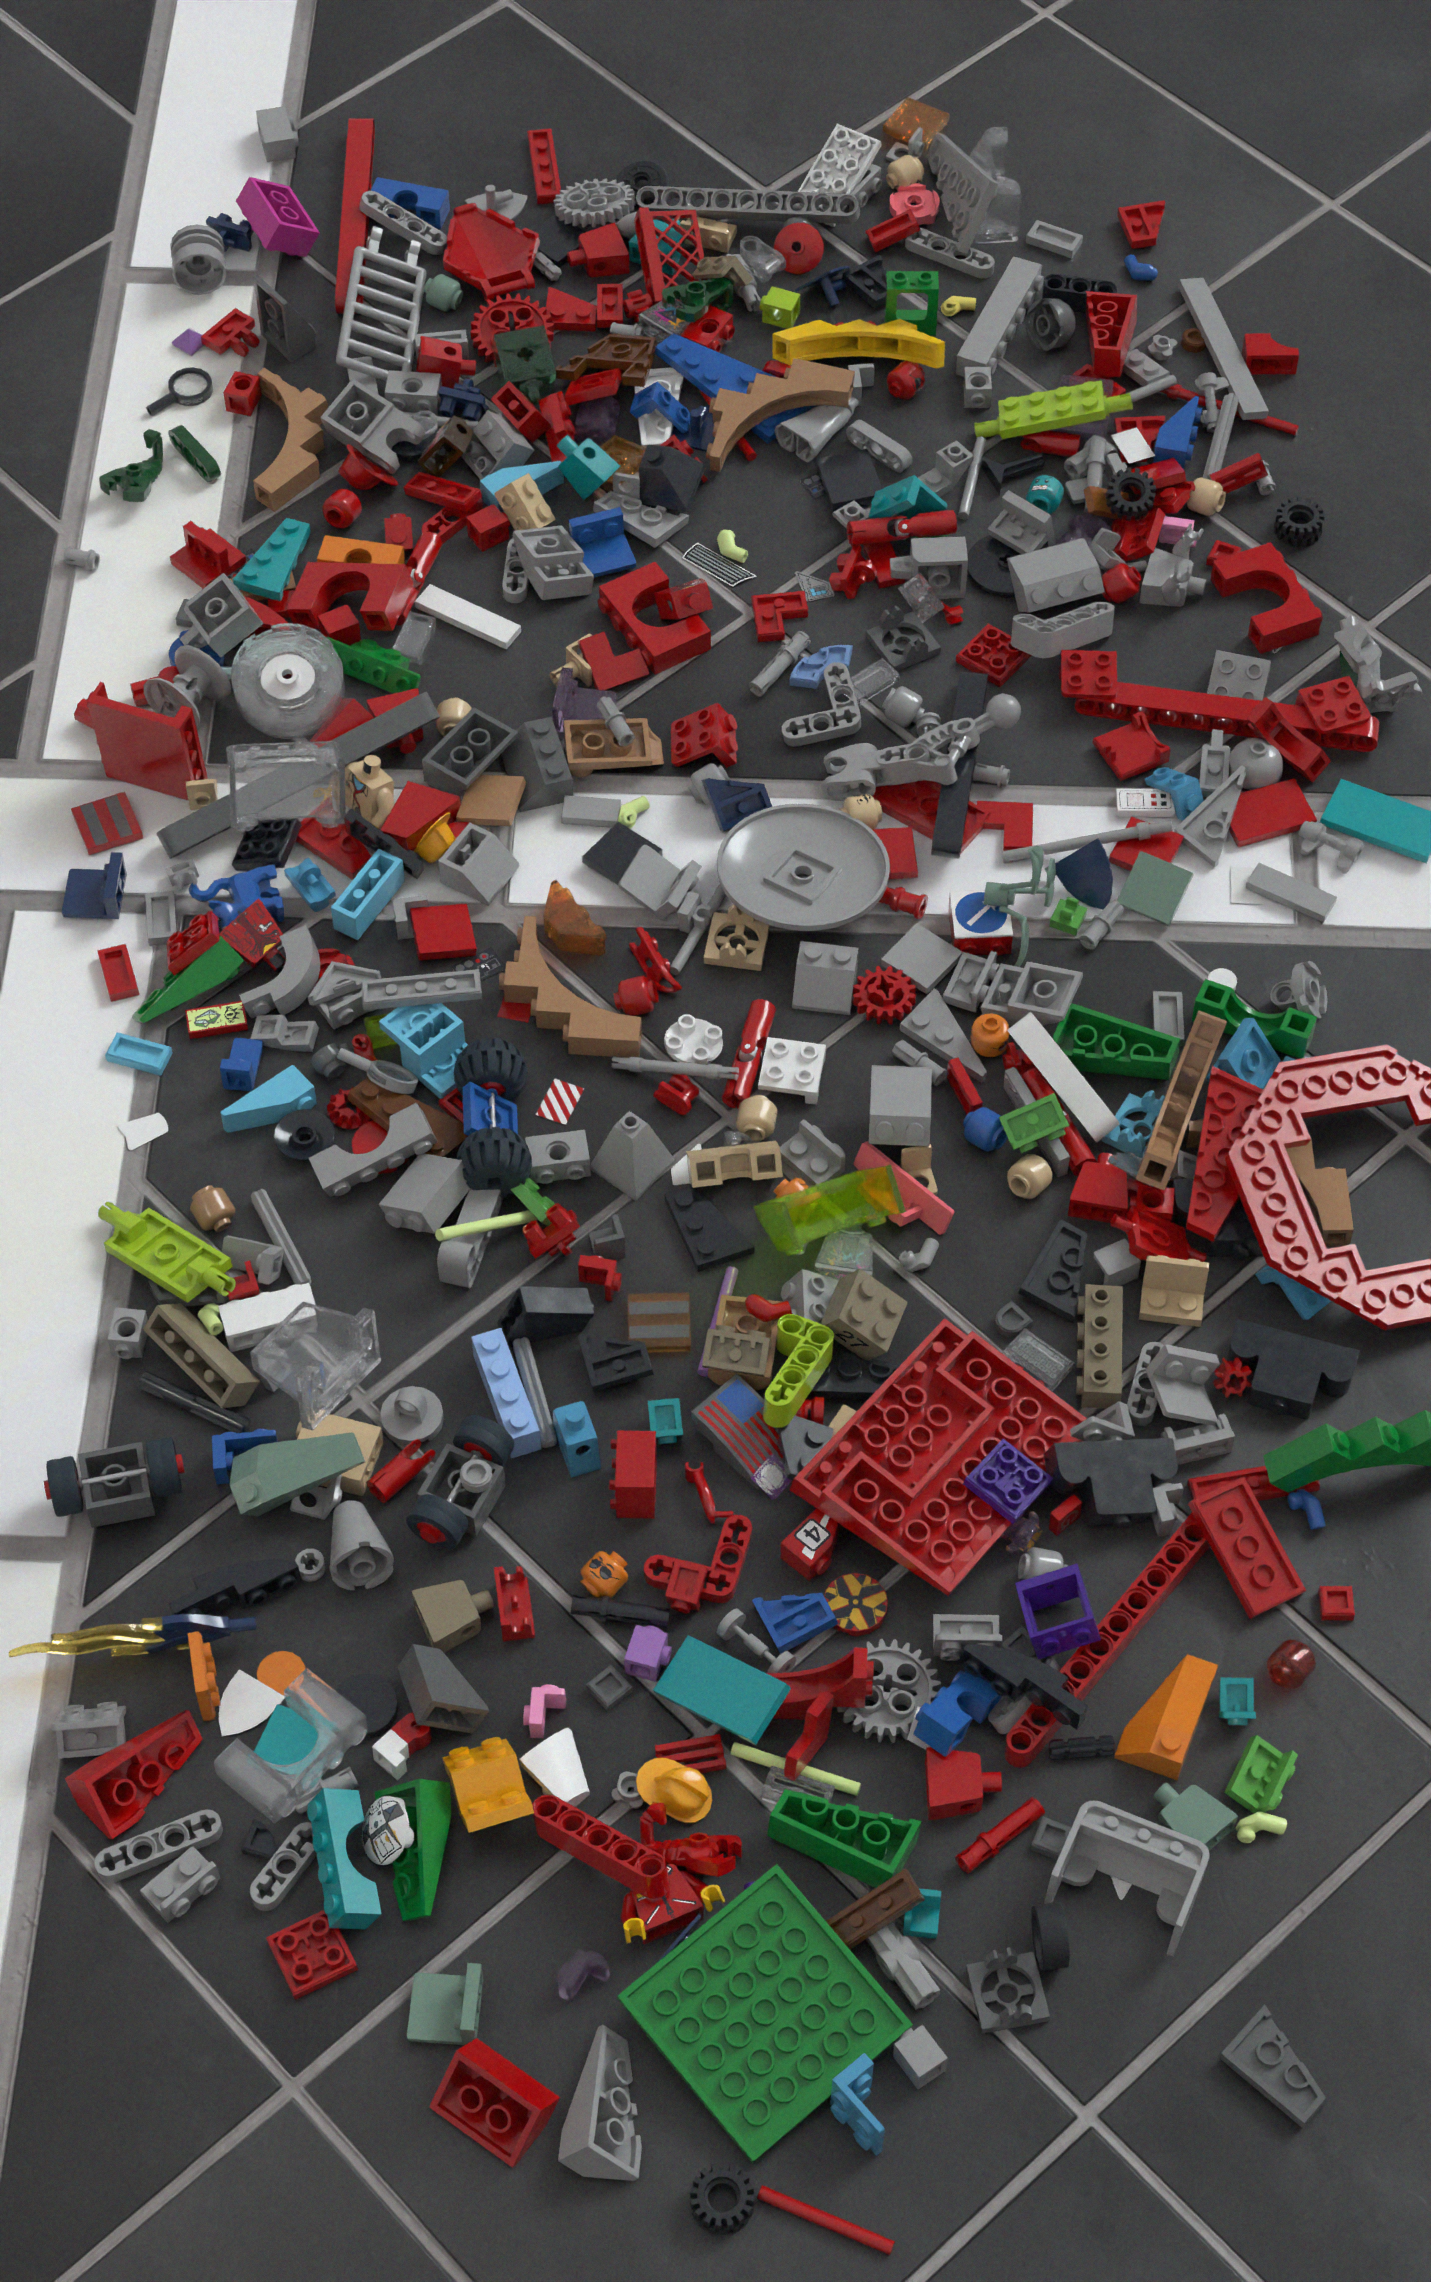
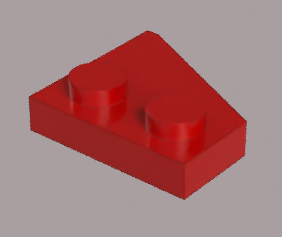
(570, 312)

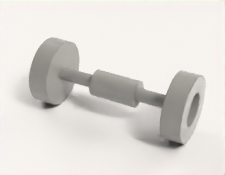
(732, 1624)

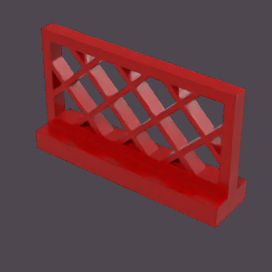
(651, 255)

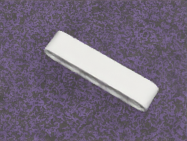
(1063, 1077)

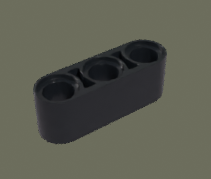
(1073, 289)

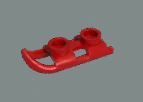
(660, 966)

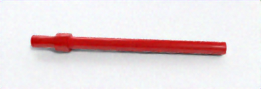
(1176, 391)

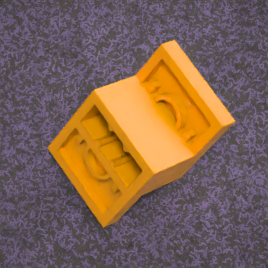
(487, 1784)

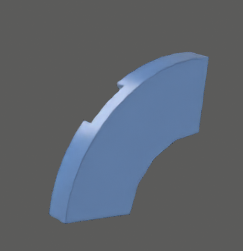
(811, 670)

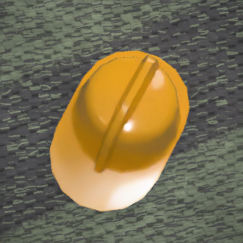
(436, 840)
(677, 1786)

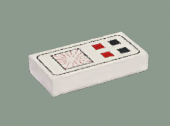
(1144, 803)

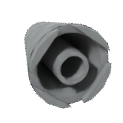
(358, 1549)

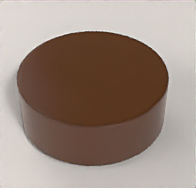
(1193, 341)

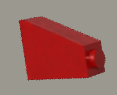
(345, 718)
(417, 811)

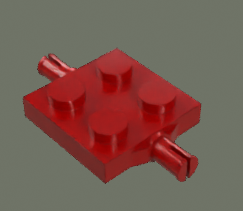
(1155, 1236)

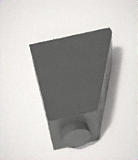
(439, 1691)

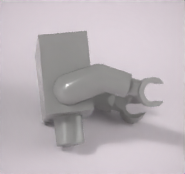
(1170, 575)

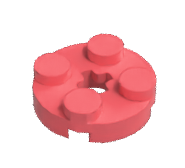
(926, 203)

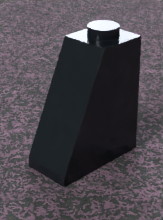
(545, 1313)

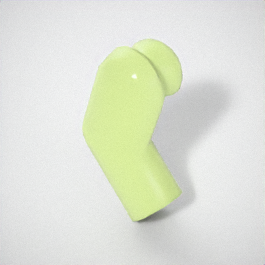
(728, 548)
(629, 811)
(211, 1318)
(1259, 1821)

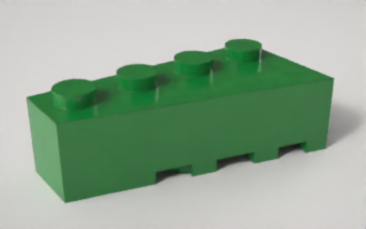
(1115, 1046)
(843, 1836)

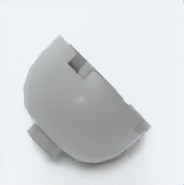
(1261, 761)

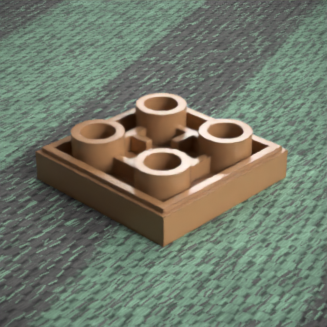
(492, 800)

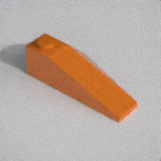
(1167, 1722)

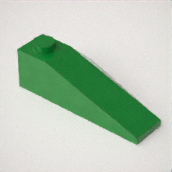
(203, 973)
(420, 1864)

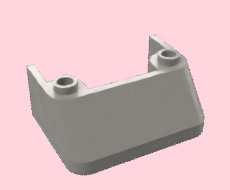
(1136, 1853)

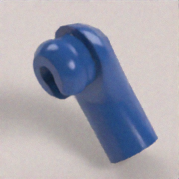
(1140, 271)

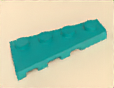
(271, 565)

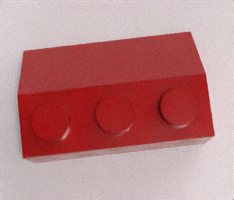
(493, 2101)

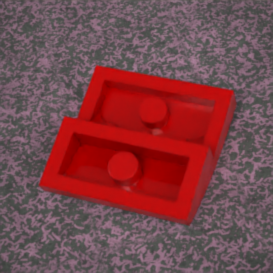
(1139, 535)

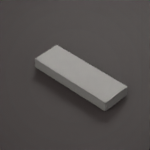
(1291, 892)

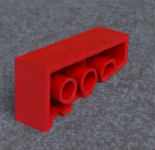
(1110, 330)

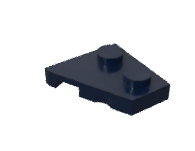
(735, 800)

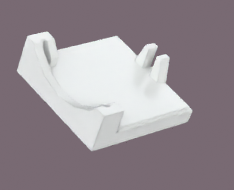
(792, 1068)

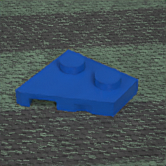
(795, 1618)

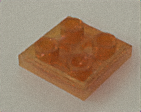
(911, 116)

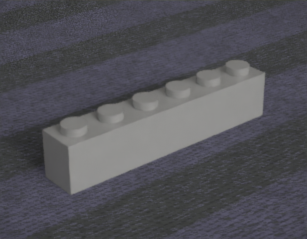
(1000, 316)

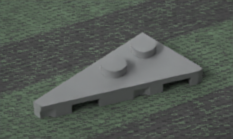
(1209, 823)
(938, 1031)

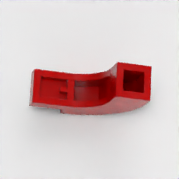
(1294, 747)

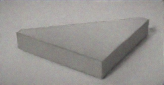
(339, 980)

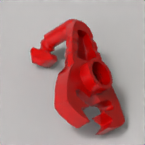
(697, 1852)

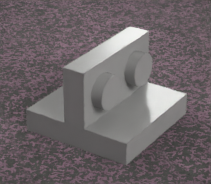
(1022, 525)

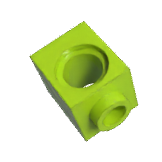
(780, 307)

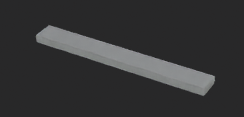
(1223, 348)

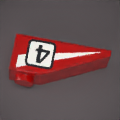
(811, 1545)

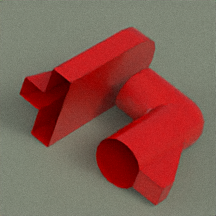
(674, 1099)

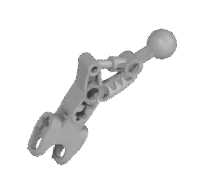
(917, 761)

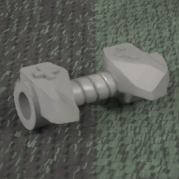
(1207, 386)
(1315, 836)

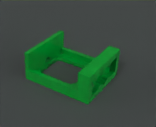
(923, 282)

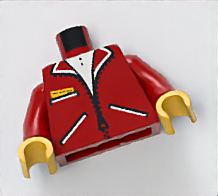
(669, 1913)

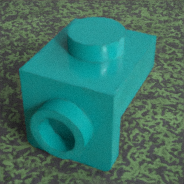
(665, 1420)
(1236, 1700)

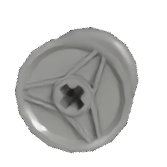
(197, 677)

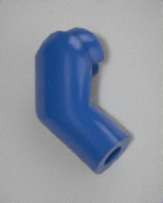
(1309, 1504)

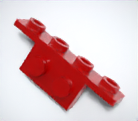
(557, 413)

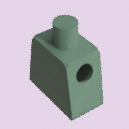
(1195, 1814)

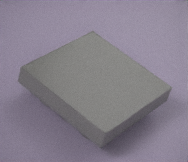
(922, 957)

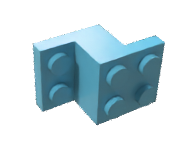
(428, 1043)

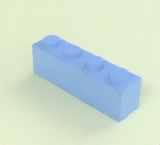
(506, 1391)

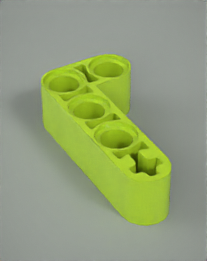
(809, 1353)

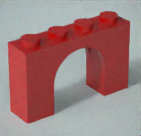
(1265, 569)
(325, 582)
(659, 645)

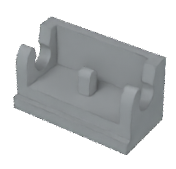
(1201, 1440)

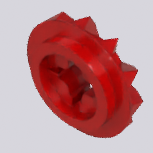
(343, 1116)

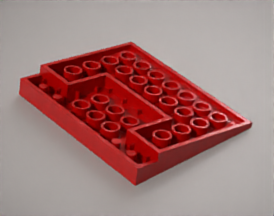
(908, 1449)

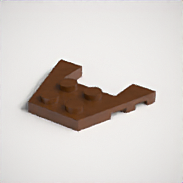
(614, 351)

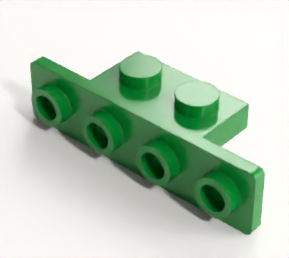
(377, 665)

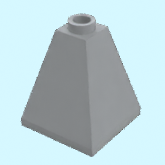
(632, 1157)

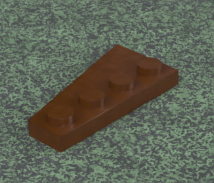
(382, 1103)

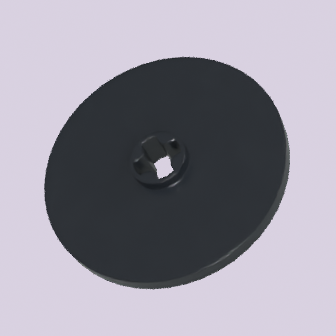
(988, 566)

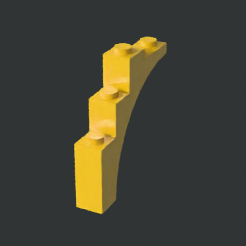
(858, 338)

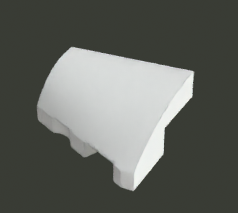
(557, 1768)

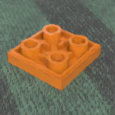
(204, 1676)

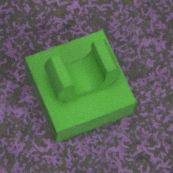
(1068, 916)

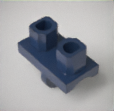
(233, 234)
(462, 397)

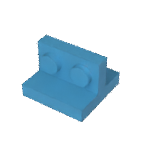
(1248, 1055)

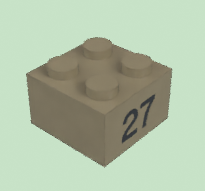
(864, 1314)

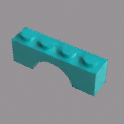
(348, 1896)

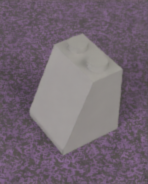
(900, 1105)

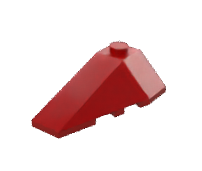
(125, 1779)

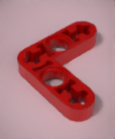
(718, 1571)

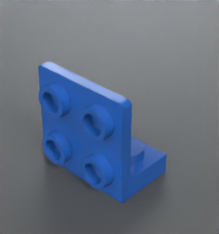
(603, 542)

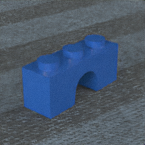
(428, 202)
(949, 1715)

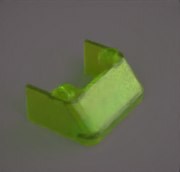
(830, 1207)

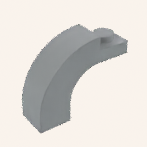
(293, 982)

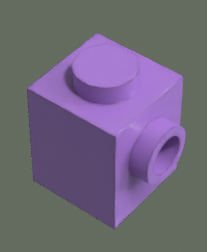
(647, 1652)

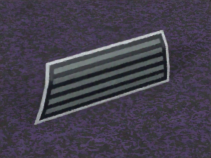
(716, 565)

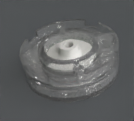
(287, 680)

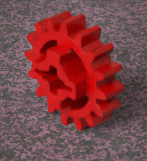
(884, 995)

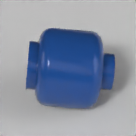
(984, 1129)

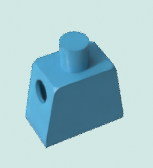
(574, 1430)

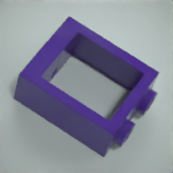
(1036, 1595)

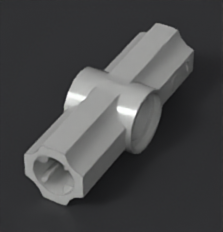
(902, 1963)

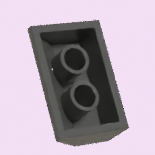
(466, 751)
(542, 763)

